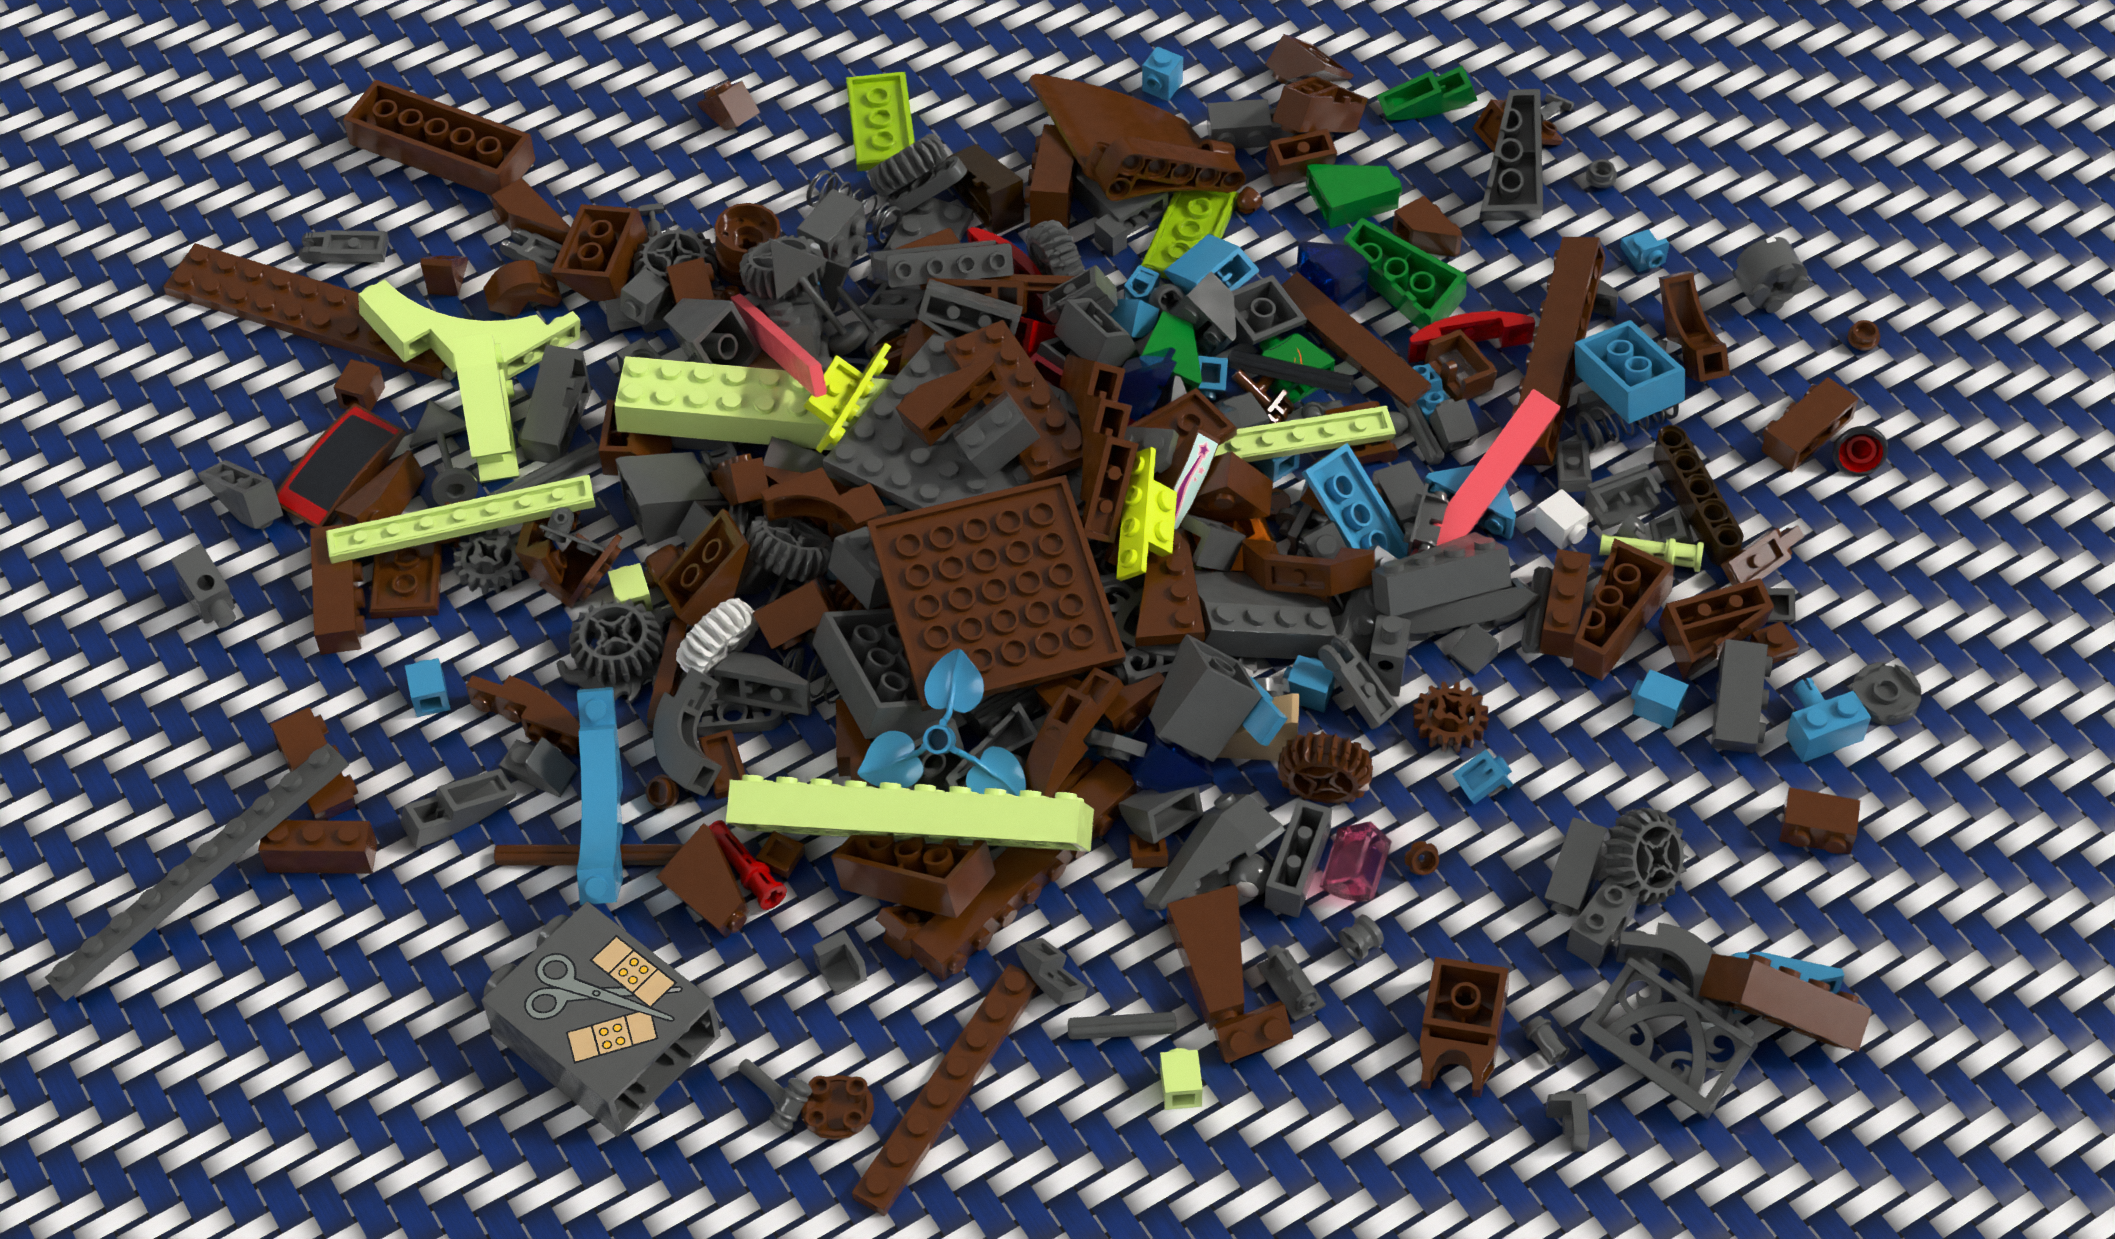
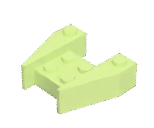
(487, 406)

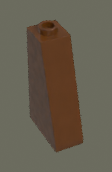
(1210, 949)

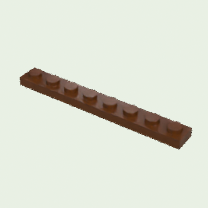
(945, 1090)

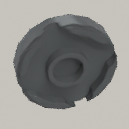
(1887, 693)

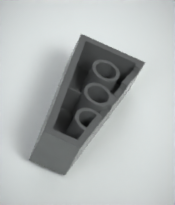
(1515, 175)
(1441, 575)

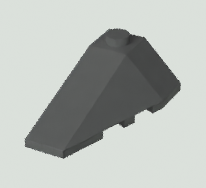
(1224, 832)

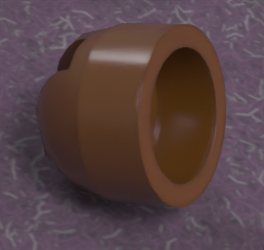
(1249, 200)

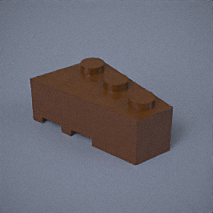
(1318, 105)

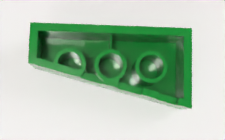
(1407, 276)

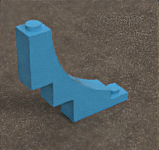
(601, 788)

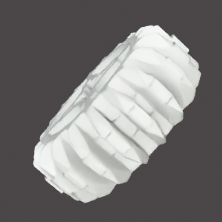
(716, 636)

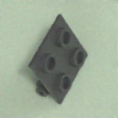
(560, 526)

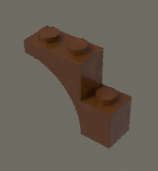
(1685, 324)
(816, 497)
(1124, 713)

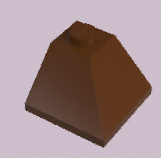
(1299, 60)

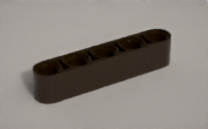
(1697, 494)

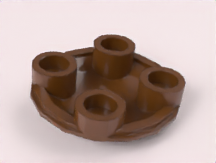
(837, 1106)

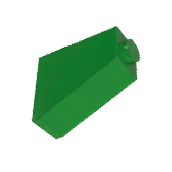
(1352, 191)
(1179, 335)

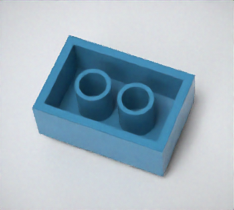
(1629, 371)

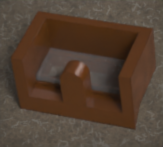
(1460, 366)

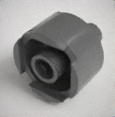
(1770, 274)

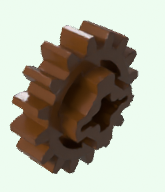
(1450, 717)

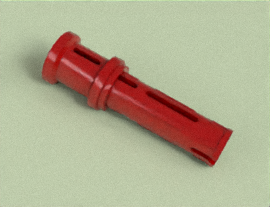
(754, 874)

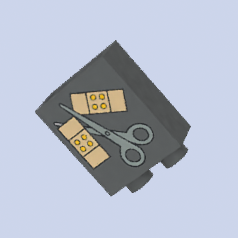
(600, 1016)

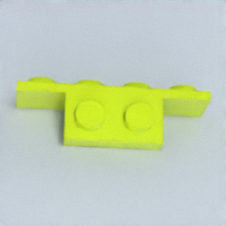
(843, 388)
(1145, 518)

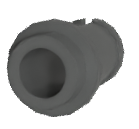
(1546, 1039)

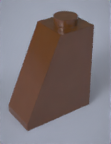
(706, 883)

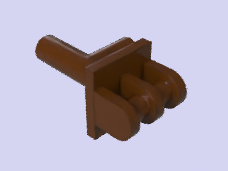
(1275, 407)

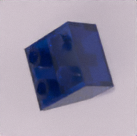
(1142, 379)

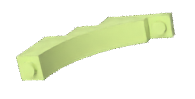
(414, 329)

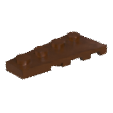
(1170, 597)

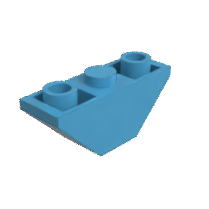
(1498, 517)

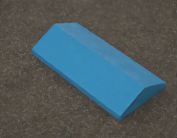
(1354, 503)

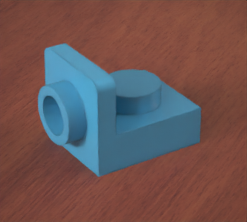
(1645, 250)
(1483, 775)

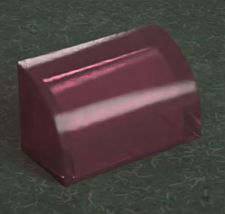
(1356, 862)

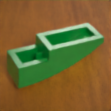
(1428, 95)

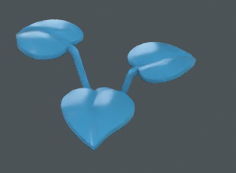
(949, 686)

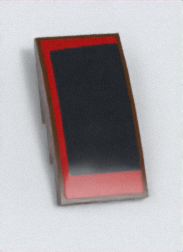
(338, 465)

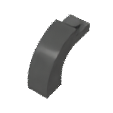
(676, 733)
(1675, 951)

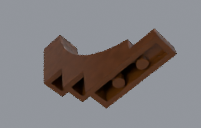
(1106, 453)

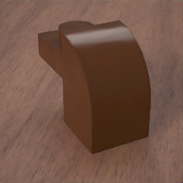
(517, 284)

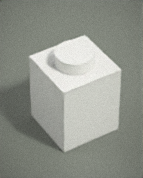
(1561, 519)

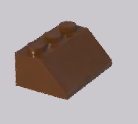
(600, 251)

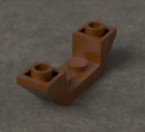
(539, 553)
(1307, 575)

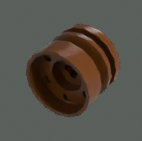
(737, 231)

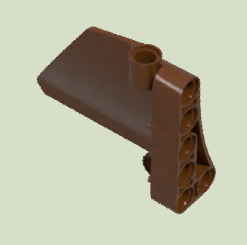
(1133, 144)

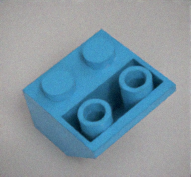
(1213, 255)

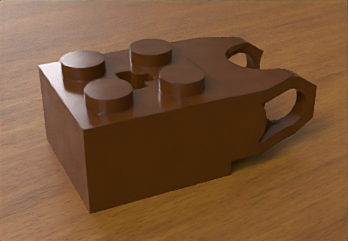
(1461, 1032)

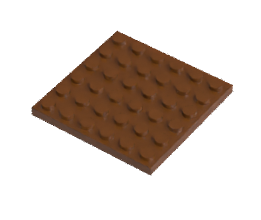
(1001, 582)

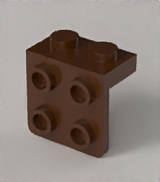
(582, 571)

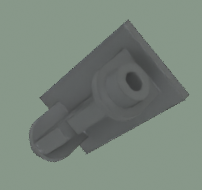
(1428, 508)
(1290, 983)

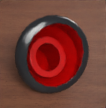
(1860, 451)

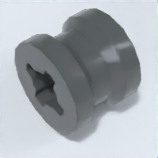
(1361, 937)

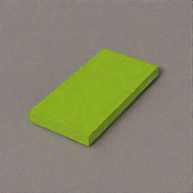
(879, 117)
(1185, 223)

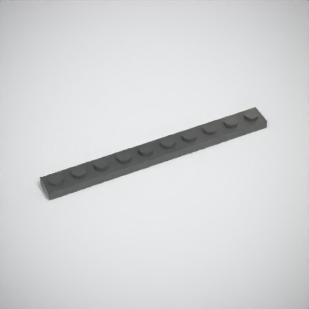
(196, 871)

